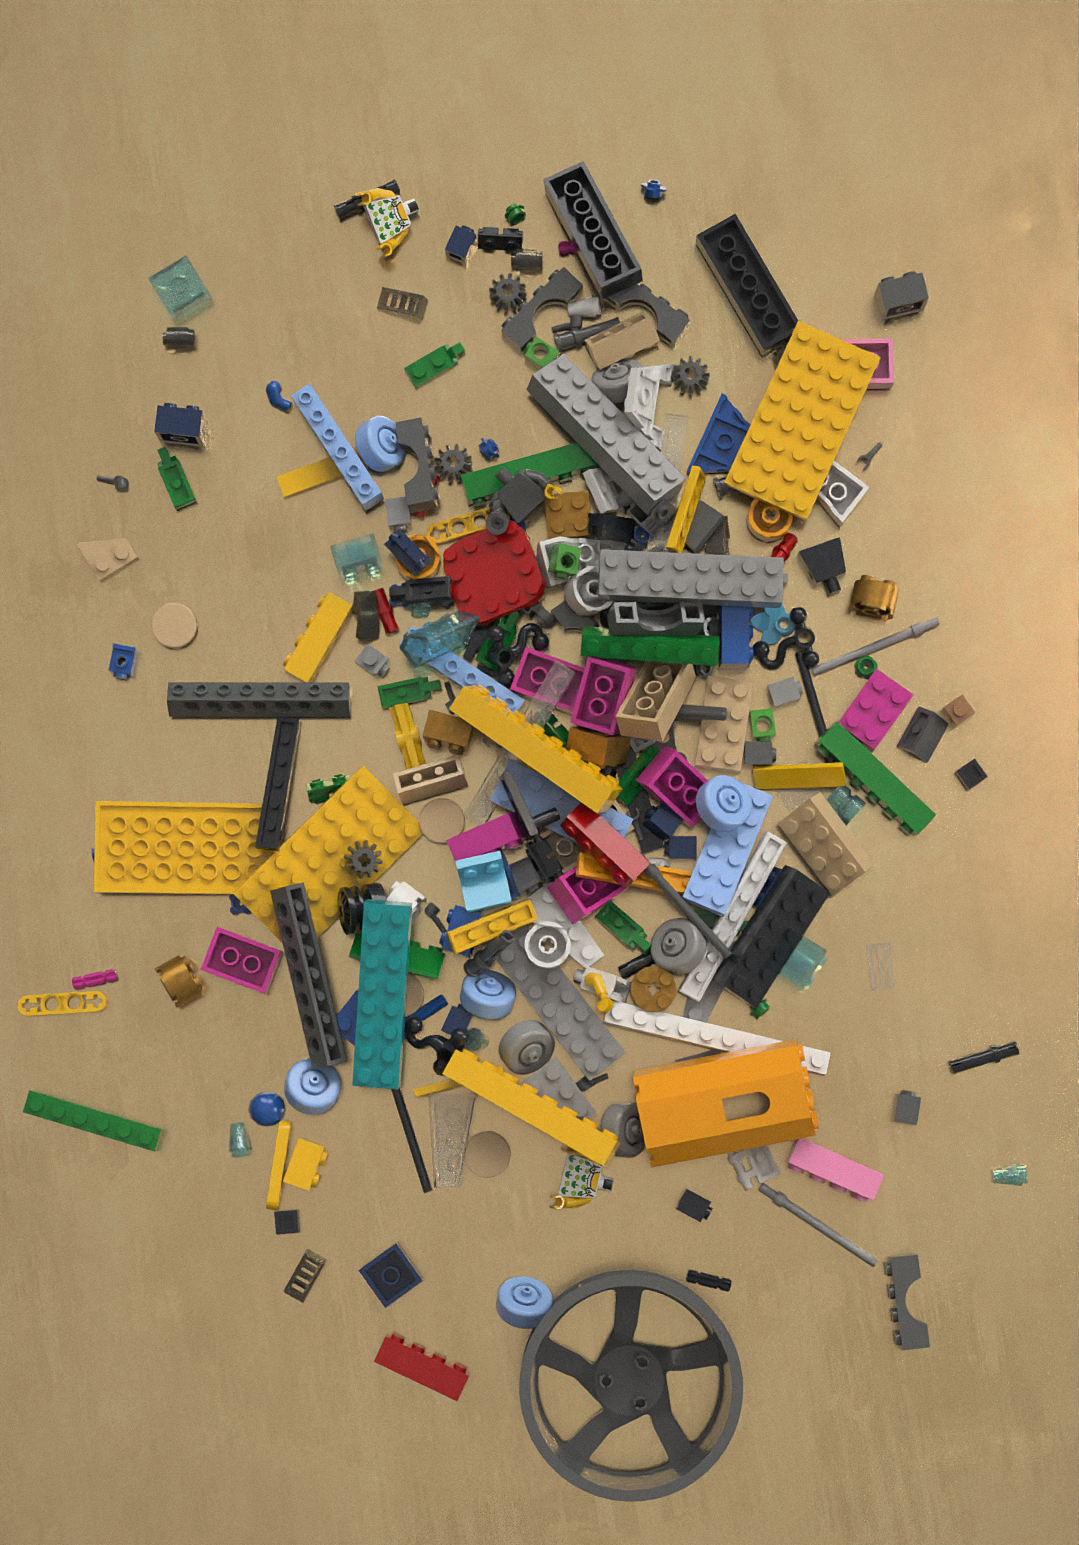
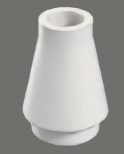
(585, 307)

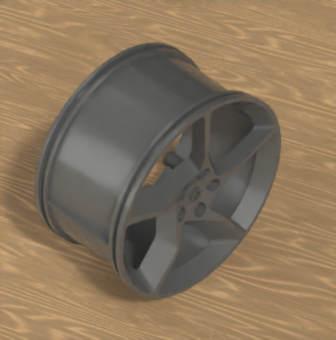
(629, 1384)

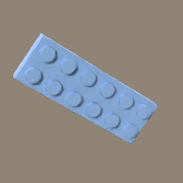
(542, 794)
(725, 858)

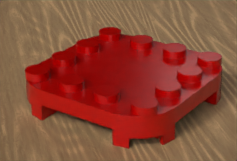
(494, 573)

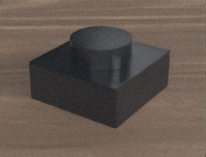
(971, 774)
(286, 1222)

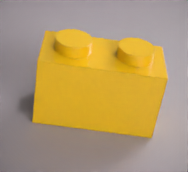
(305, 1164)

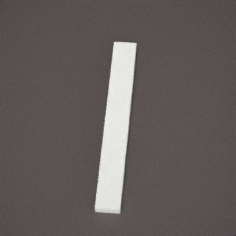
(728, 926)

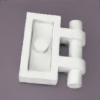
(603, 490)
(762, 1165)

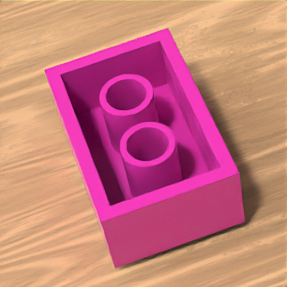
(532, 672)
(602, 694)
(875, 709)
(674, 783)
(488, 838)
(582, 896)
(241, 960)

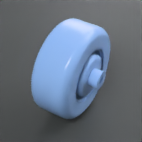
(378, 444)
(723, 803)
(488, 995)
(311, 1089)
(523, 1301)

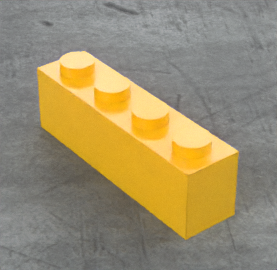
(318, 638)

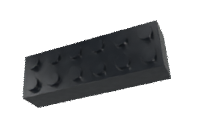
(593, 230)
(748, 283)
(771, 936)

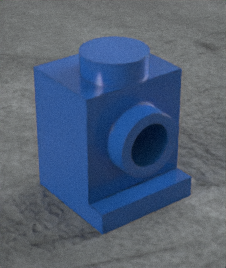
(130, 656)

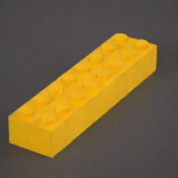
(536, 748)
(533, 1109)

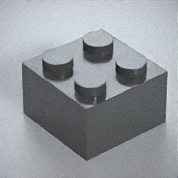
(901, 294)

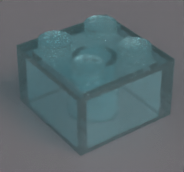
(180, 288)
(357, 557)
(802, 964)

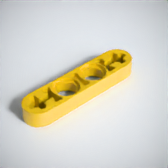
(467, 519)
(62, 1003)
(278, 1165)

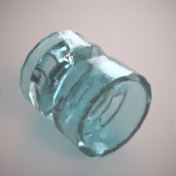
(845, 803)

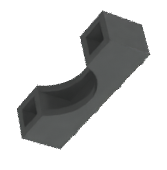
(560, 289)
(670, 322)
(420, 490)
(681, 619)
(569, 620)
(903, 1272)

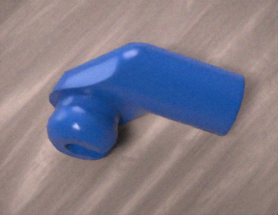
(275, 398)

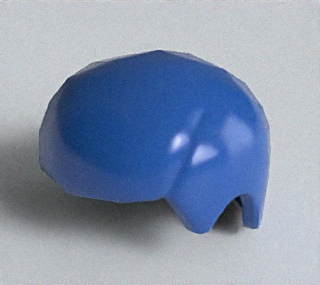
(266, 1109)

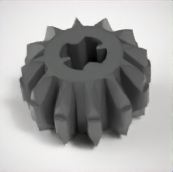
(498, 292)
(681, 375)
(444, 465)
(357, 864)

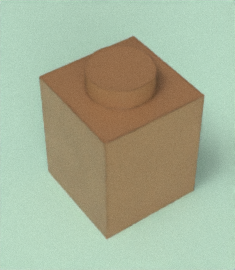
(958, 711)

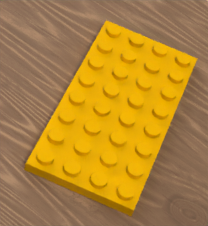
(802, 420)
(175, 847)
(316, 850)

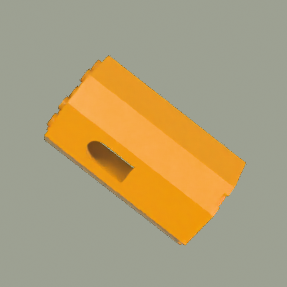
(685, 1110)

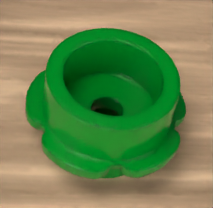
(515, 213)
(866, 660)
(760, 1010)

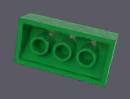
(422, 961)

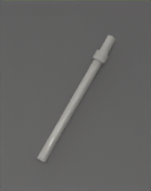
(915, 630)
(780, 1199)

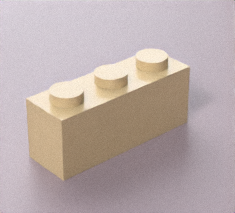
(622, 340)
(430, 779)

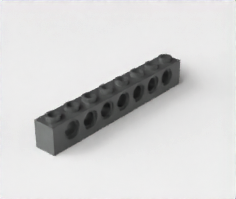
(258, 699)
(308, 975)

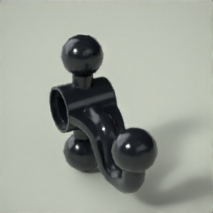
(496, 636)
(810, 657)
(444, 1047)

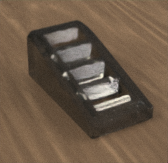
(420, 306)
(313, 1258)

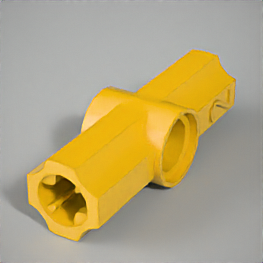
(407, 735)

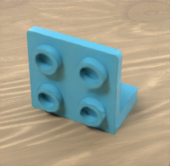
(483, 881)

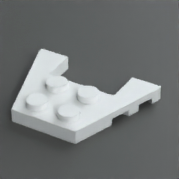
(642, 399)

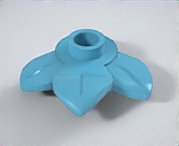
(769, 624)

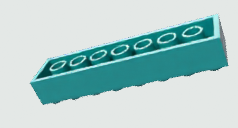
(382, 994)

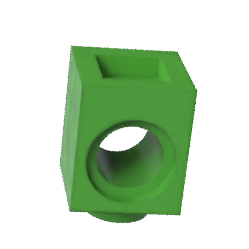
(538, 344)
(572, 556)
(762, 715)

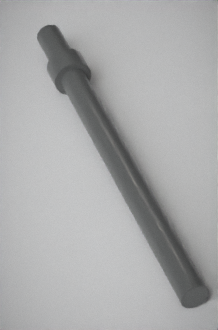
(652, 872)

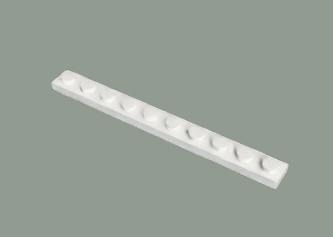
(701, 1033)

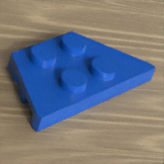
(721, 439)

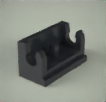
(611, 527)

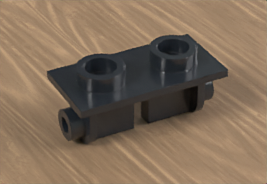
(491, 239)
(546, 867)

